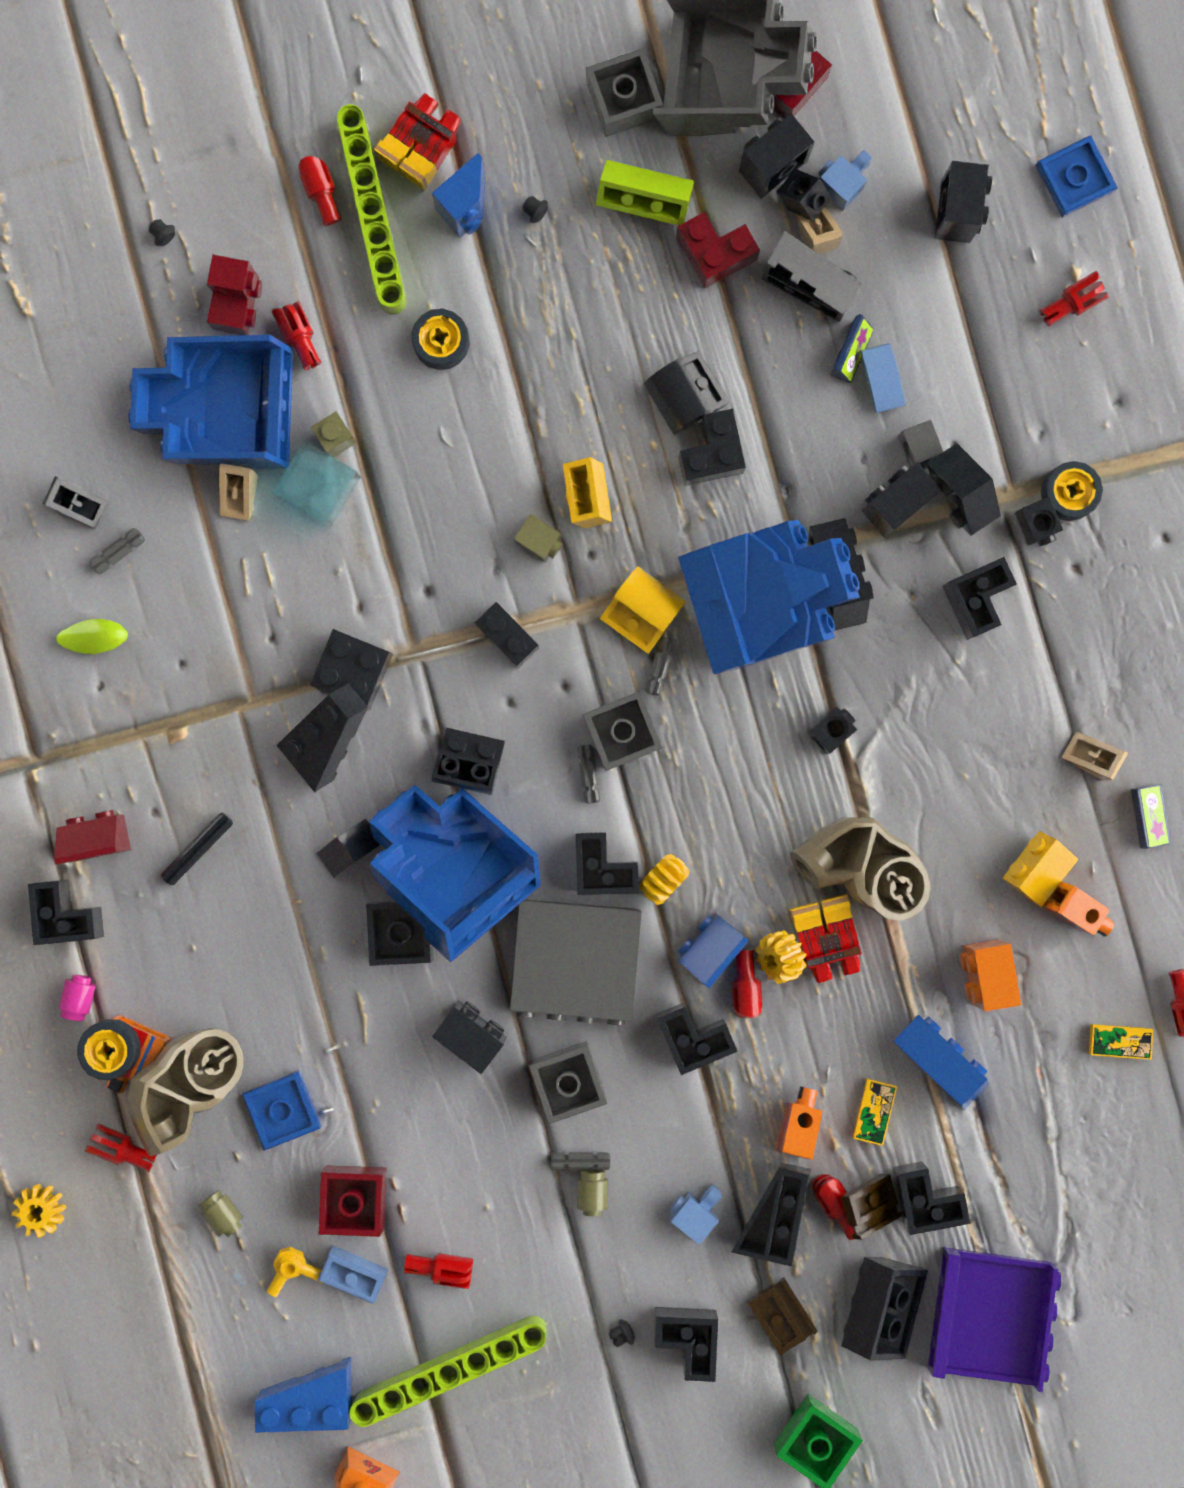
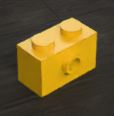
(587, 493)
(1040, 868)

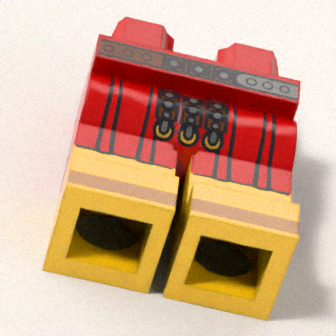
(419, 141)
(826, 946)

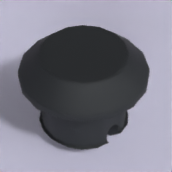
(535, 208)
(162, 232)
(622, 1334)

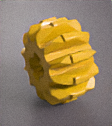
(664, 879)
(780, 957)
(47, 1219)

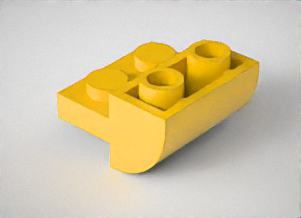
(642, 609)

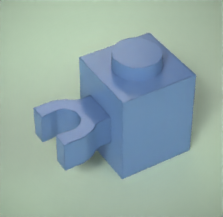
(845, 179)
(695, 1215)

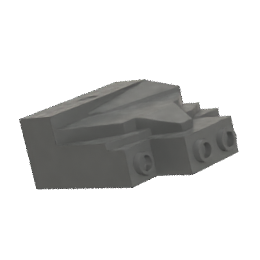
(730, 63)

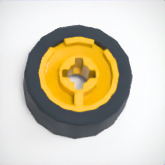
(437, 323)
(1087, 486)
(116, 1035)

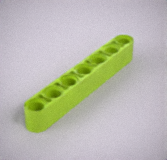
(371, 195)
(439, 1382)

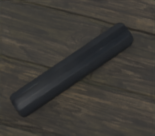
(196, 849)

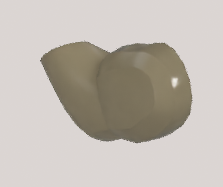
(871, 864)
(182, 1081)

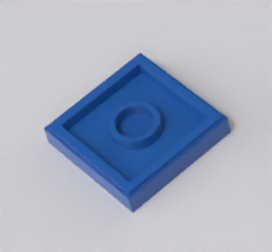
(1076, 176)
(281, 1110)

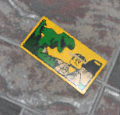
(1120, 1041)
(874, 1111)

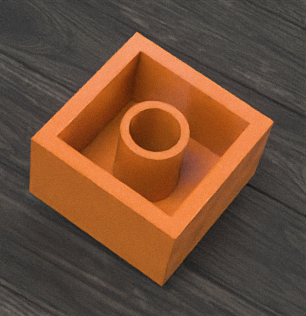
(990, 975)

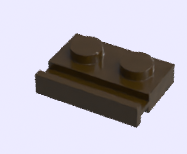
(871, 1206)
(782, 1316)

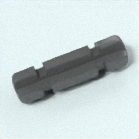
(117, 551)
(660, 666)
(588, 773)
(580, 1161)

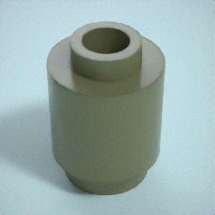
(592, 1192)
(221, 1214)

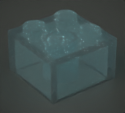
(317, 484)

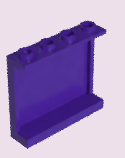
(994, 1317)

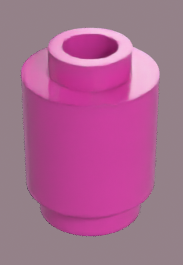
(76, 998)

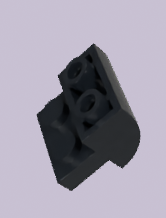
(685, 392)
(468, 761)

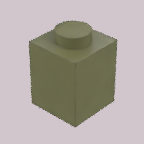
(333, 434)
(538, 538)

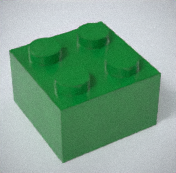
(817, 1442)

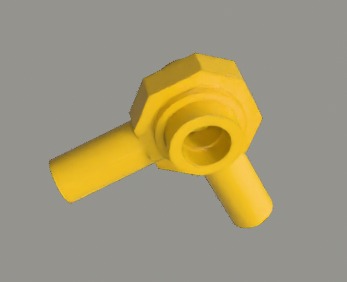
(290, 1264)

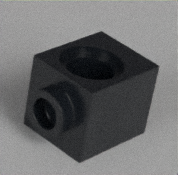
(804, 194)
(1044, 510)
(823, 739)

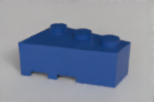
(942, 1060)
(307, 1402)

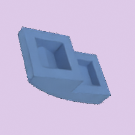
(883, 377)

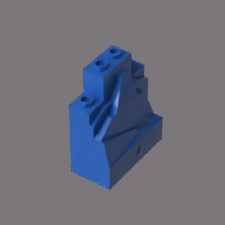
(218, 401)
(766, 593)
(451, 866)

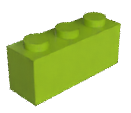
(644, 192)

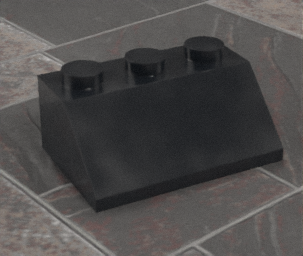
(884, 1309)

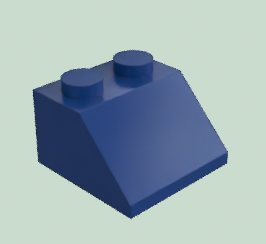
(462, 197)
(711, 949)

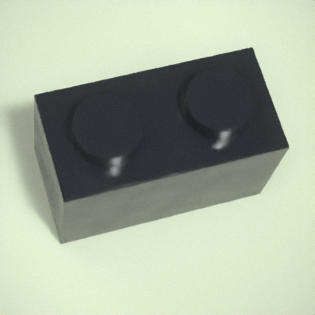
(507, 635)

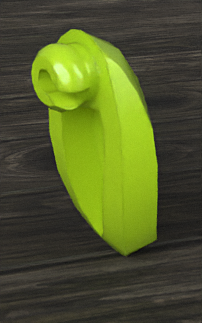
(93, 636)

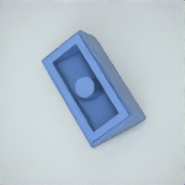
(353, 1274)

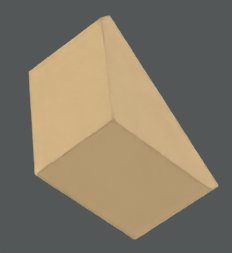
(821, 233)
(237, 491)
(1094, 756)

